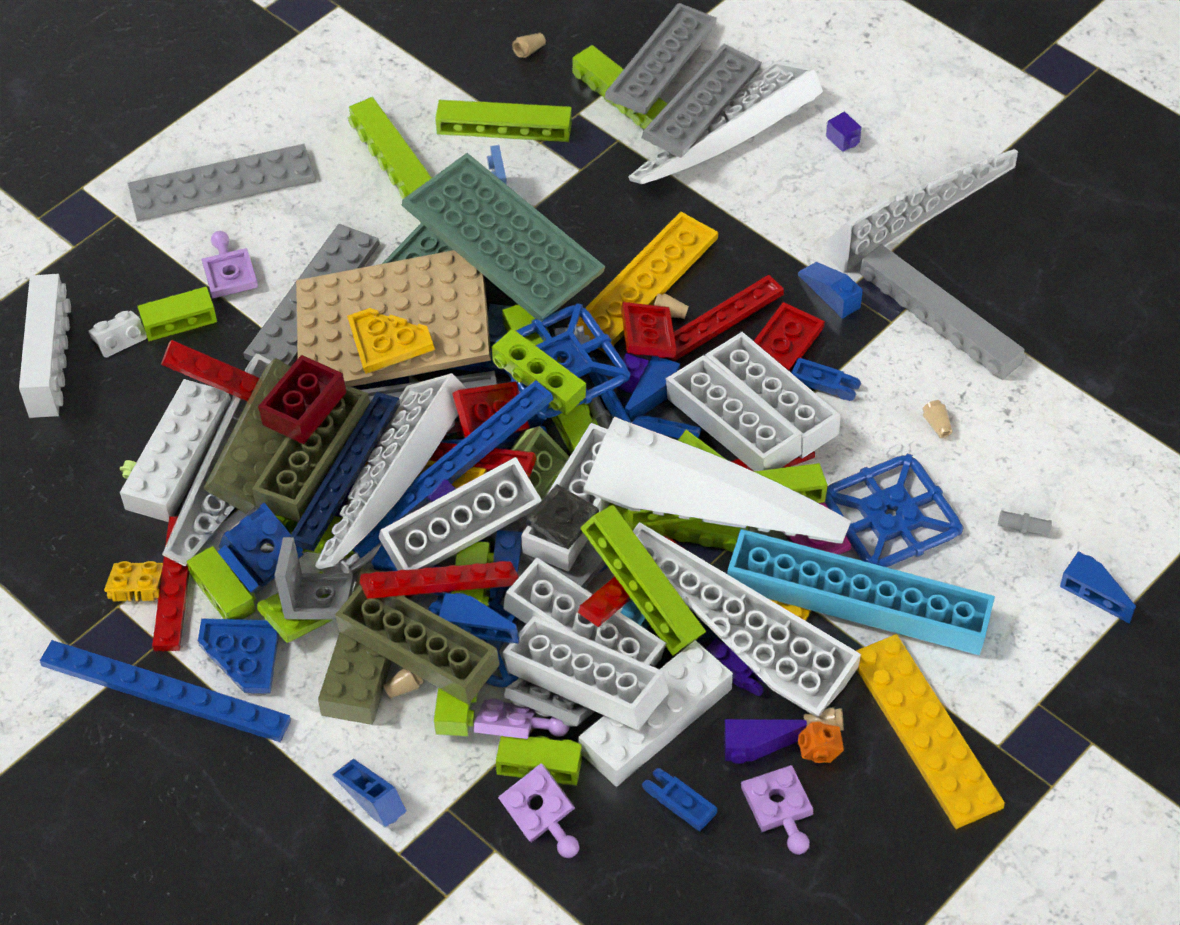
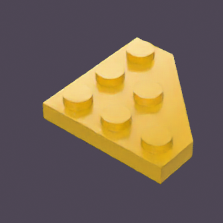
(387, 339)

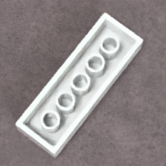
(44, 346)
(778, 390)
(733, 416)
(175, 451)
(573, 478)
(460, 518)
(556, 599)
(586, 672)
(694, 685)

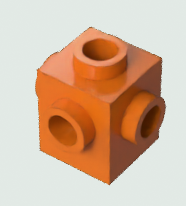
(820, 742)

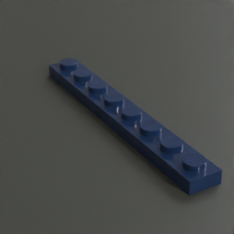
(345, 471)

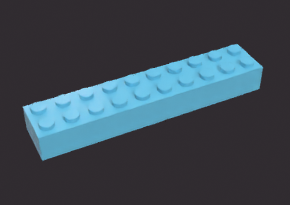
(862, 592)

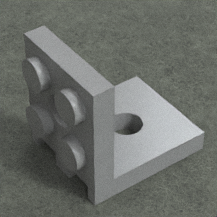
(302, 591)

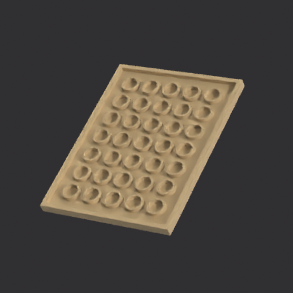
(424, 290)

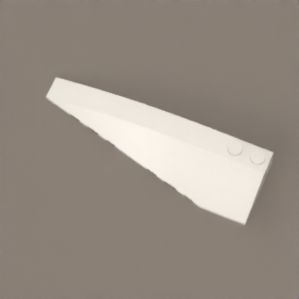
(759, 104)
(401, 453)

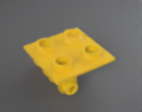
(136, 577)

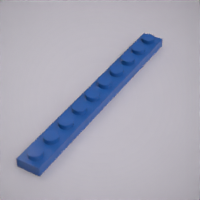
(462, 458)
(166, 691)

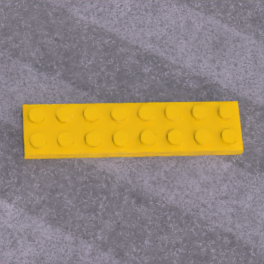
(650, 273)
(927, 732)

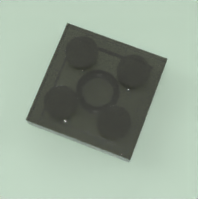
(561, 516)

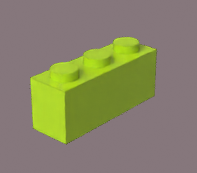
(177, 313)
(221, 585)
(520, 756)

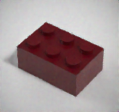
(302, 399)

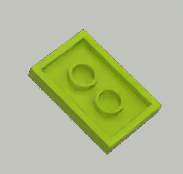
(287, 628)

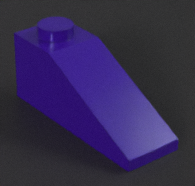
(756, 738)

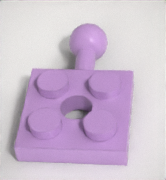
(218, 265)
(513, 721)
(554, 808)
(774, 814)

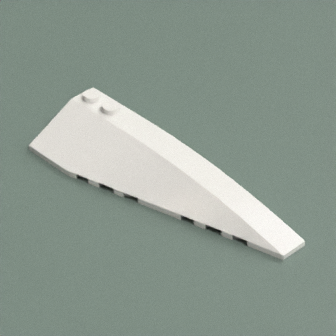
(910, 209)
(671, 477)
(202, 510)
(772, 641)

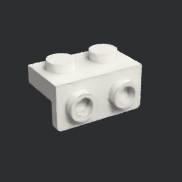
(118, 333)

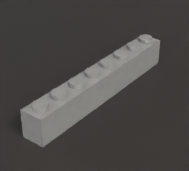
(942, 312)

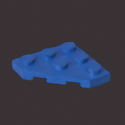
(242, 651)

